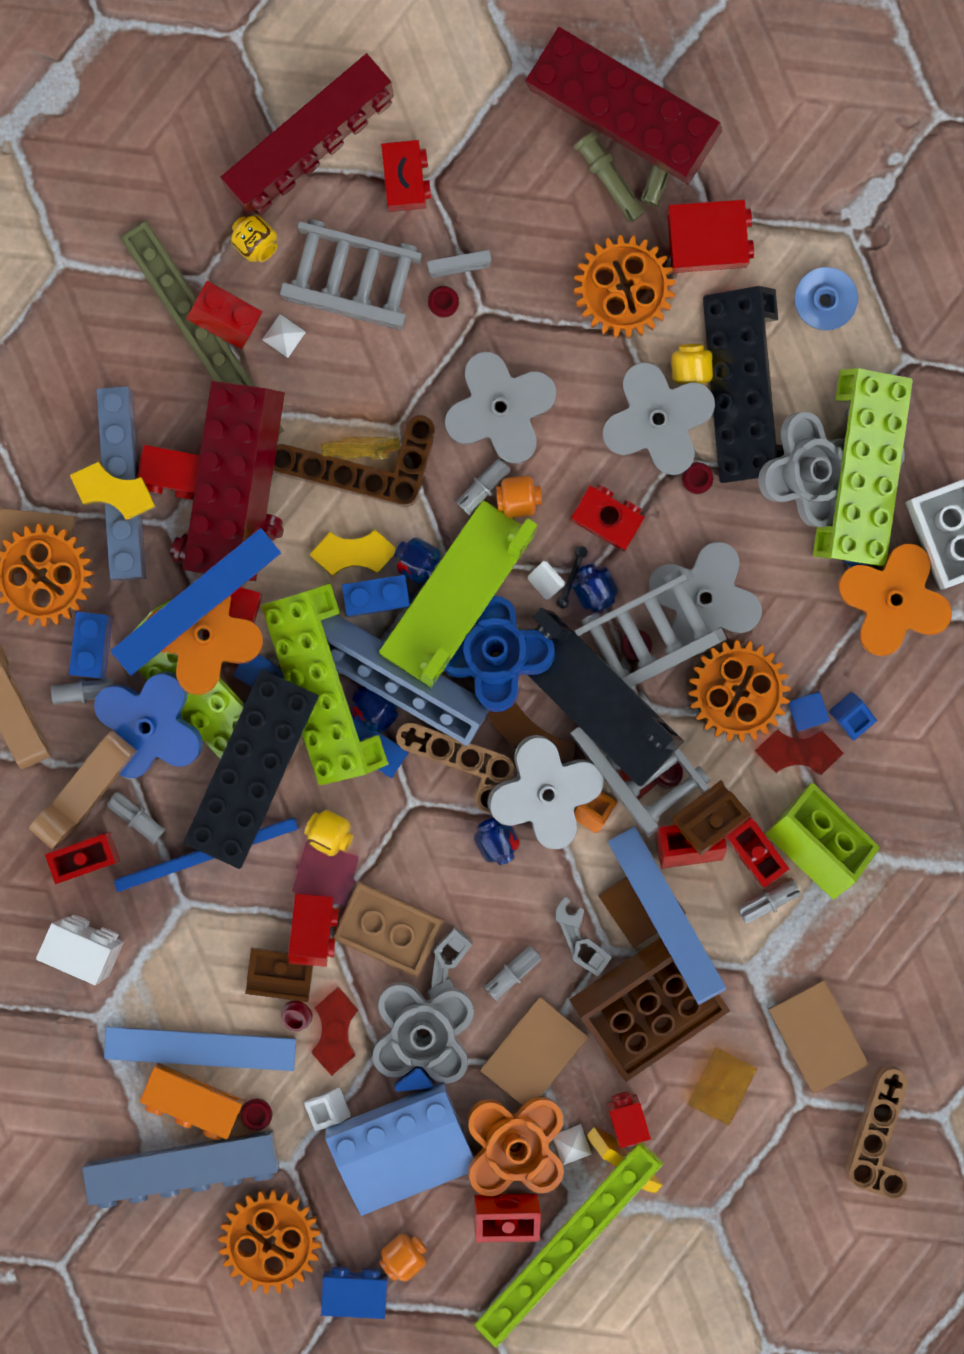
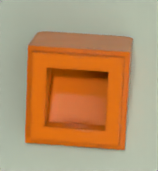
(595, 813)

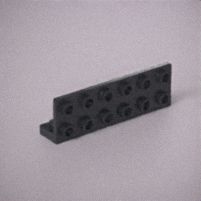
(741, 380)
(603, 703)
(251, 768)

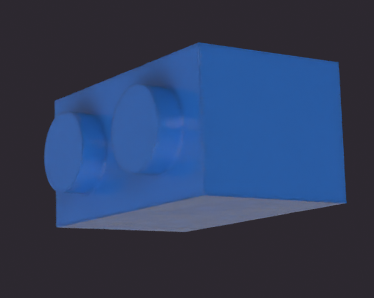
(376, 596)
(90, 645)
(354, 1293)

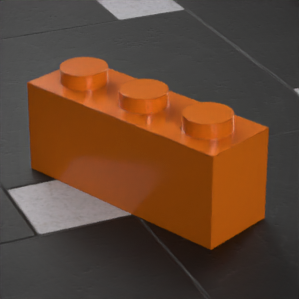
(191, 1102)

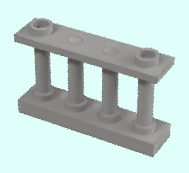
(359, 306)
(675, 649)
(629, 790)

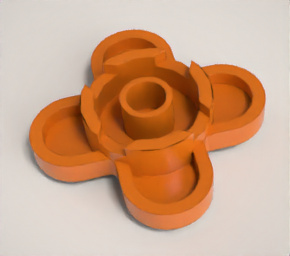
(871, 593)
(201, 661)
(530, 1162)

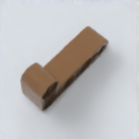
(18, 723)
(453, 758)
(83, 791)
(883, 1128)

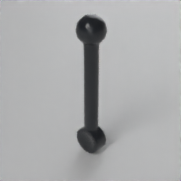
(580, 553)

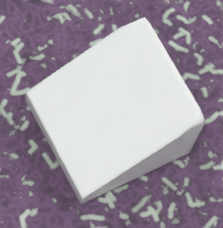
(546, 580)
(327, 1109)

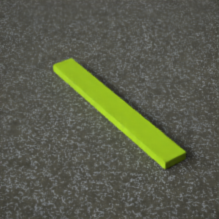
(568, 1244)

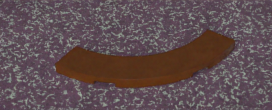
(517, 726)

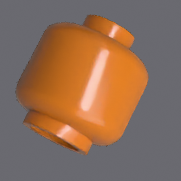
(518, 496)
(403, 1257)

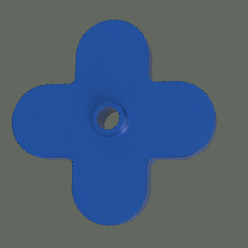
(497, 677)
(161, 707)

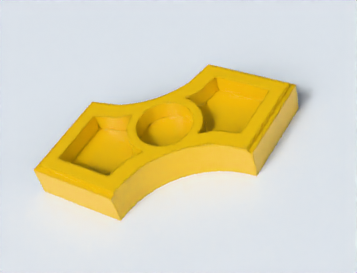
(97, 485)
(340, 553)
(610, 1151)

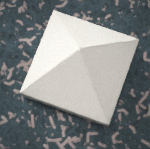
(284, 336)
(572, 1144)

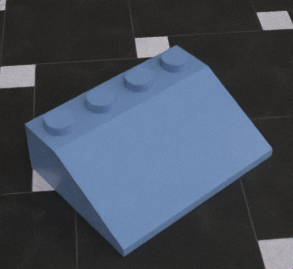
(400, 1149)

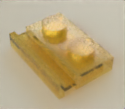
(361, 447)
(722, 1086)

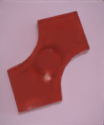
(813, 752)
(334, 1045)

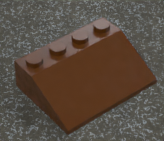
(644, 1010)

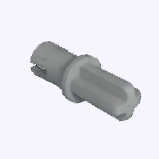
(483, 486)
(78, 691)
(135, 817)
(769, 901)
(513, 973)

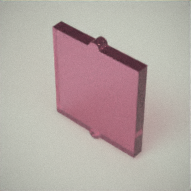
(326, 874)

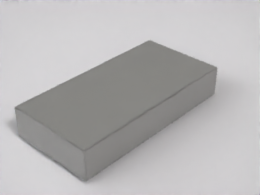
(459, 264)

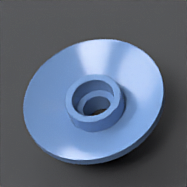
(837, 287)

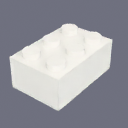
(940, 529)
(80, 949)

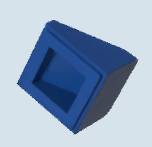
(808, 711)
(853, 715)
(413, 1080)

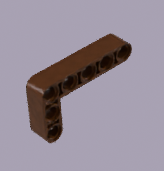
(361, 473)

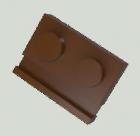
(711, 817)
(275, 978)

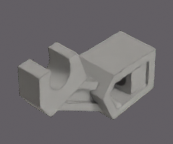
(570, 925)
(460, 943)

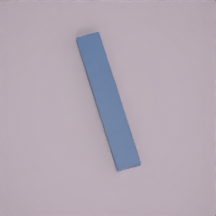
(667, 915)
(200, 1048)

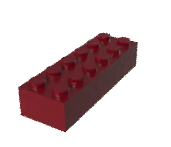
(623, 105)
(309, 136)
(232, 471)

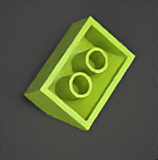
(823, 841)

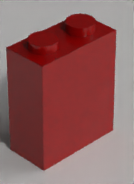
(709, 236)

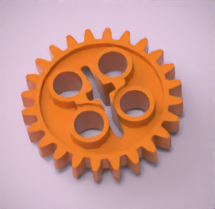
(650, 278)
(60, 553)
(764, 705)
(286, 1217)

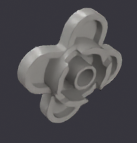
(682, 408)
(508, 431)
(806, 470)
(714, 574)
(539, 770)
(437, 1051)

